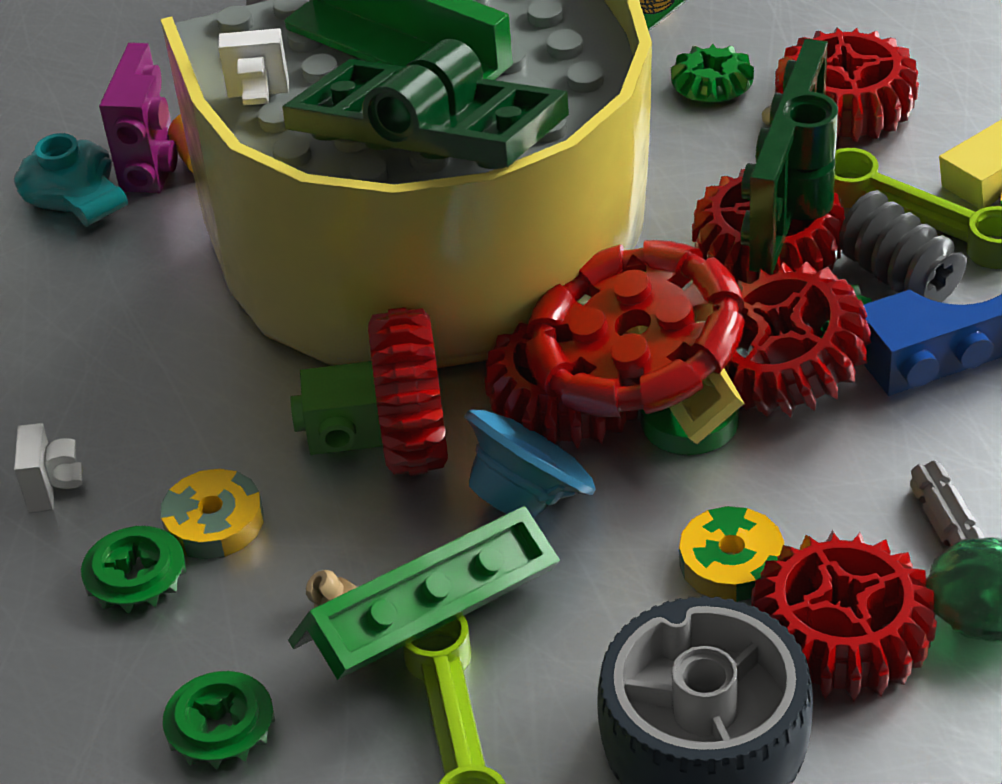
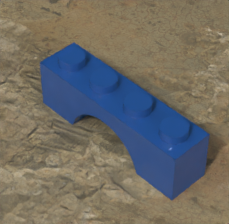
(928, 339)

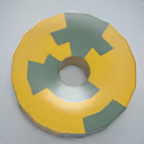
(234, 510)

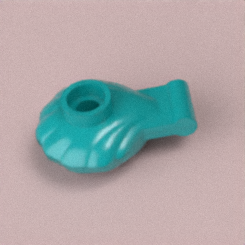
(70, 178)

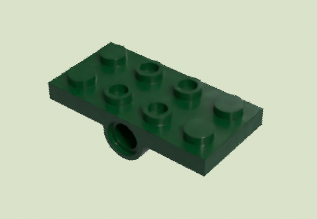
(429, 107)
(792, 159)

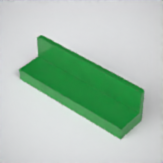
(404, 29)
(427, 593)

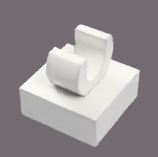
(253, 65)
(44, 466)

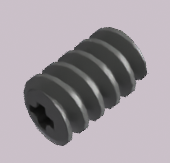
(900, 248)

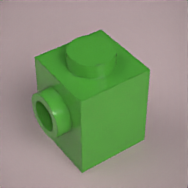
(337, 408)

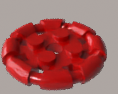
(630, 298)

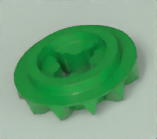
(698, 74)
(117, 552)
(213, 697)

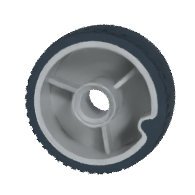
(705, 696)

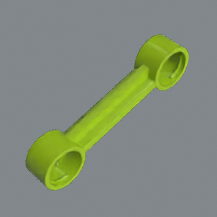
(932, 210)
(451, 705)

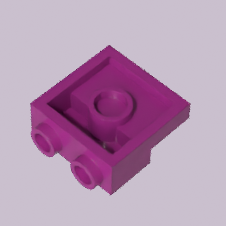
(138, 123)

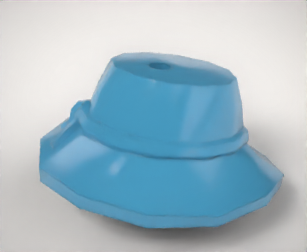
(521, 466)

